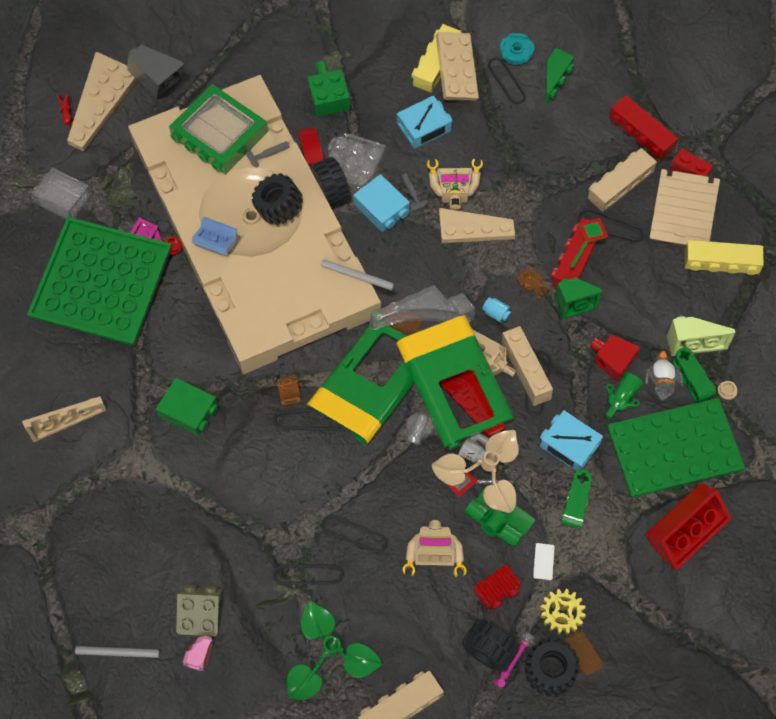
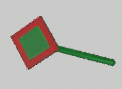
(591, 231)

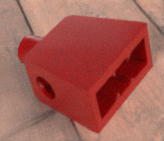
(614, 355)

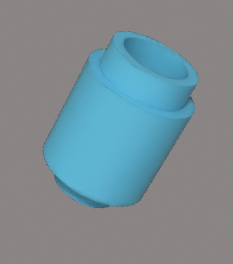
(496, 309)

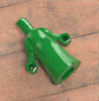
(625, 391)

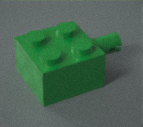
(328, 91)

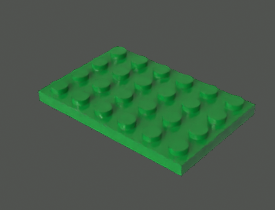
(675, 448)

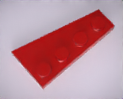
(469, 396)

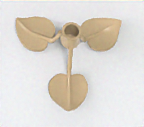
(501, 448)

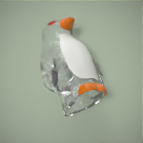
(663, 376)

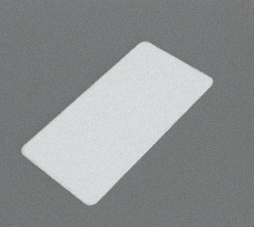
(544, 561)

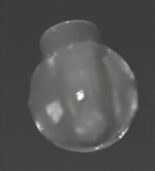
(418, 427)

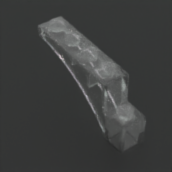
(423, 306)

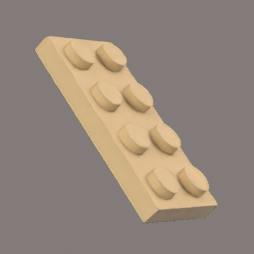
(456, 66)

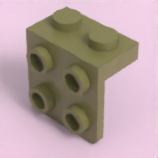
(198, 610)

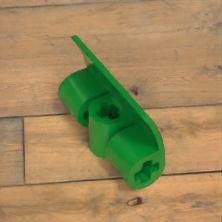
(507, 526)

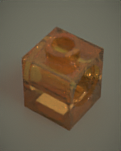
(288, 390)

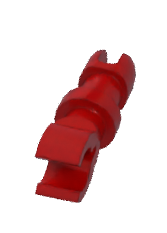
(65, 109)

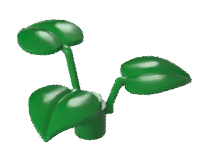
(359, 661)

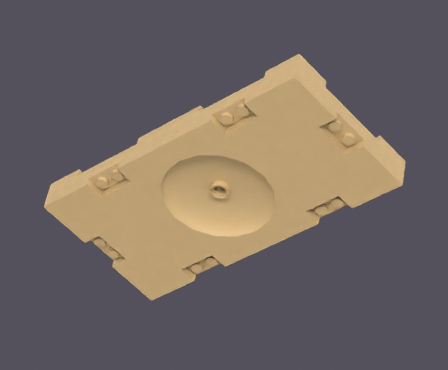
(272, 281)

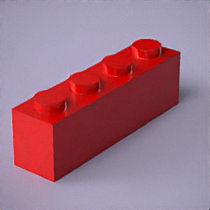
(643, 127)
(573, 246)

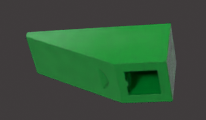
(557, 68)

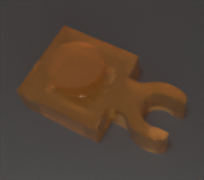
(532, 281)

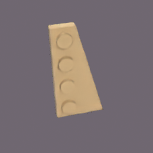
(55, 421)

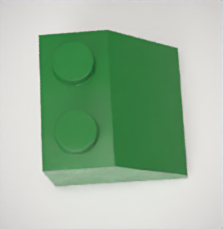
(576, 297)

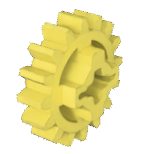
(569, 622)

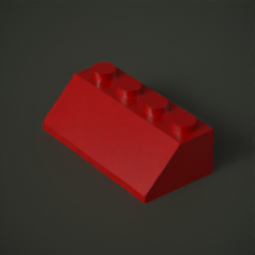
(689, 525)

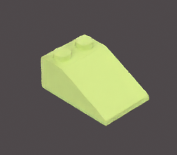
(698, 335)

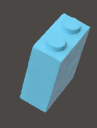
(381, 203)

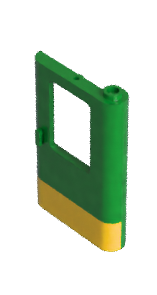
(443, 353)
(354, 399)

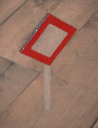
(469, 481)

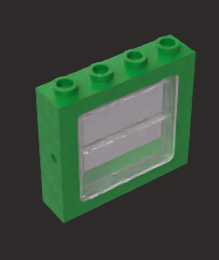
(218, 129)

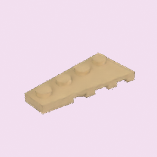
(469, 227)

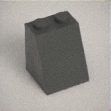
(154, 69)

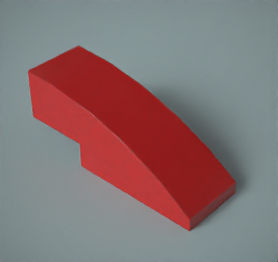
(310, 145)

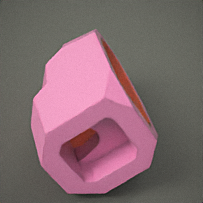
(198, 653)

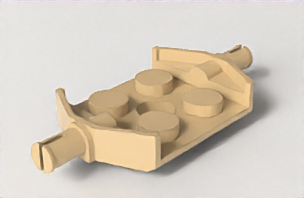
(495, 355)

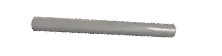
(357, 274)
(110, 651)

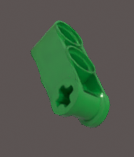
(693, 375)
(577, 500)

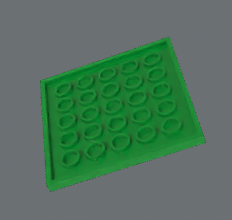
(100, 281)

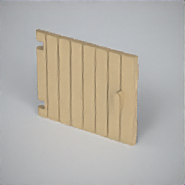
(684, 208)

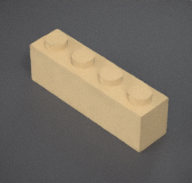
(621, 179)
(527, 366)
(407, 700)

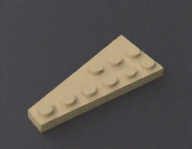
(103, 91)

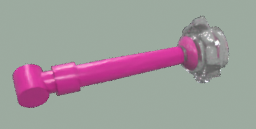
(526, 640)

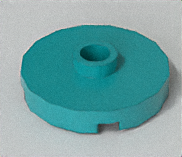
(516, 42)

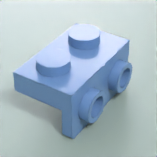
(215, 236)

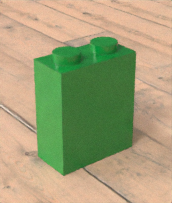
(187, 407)

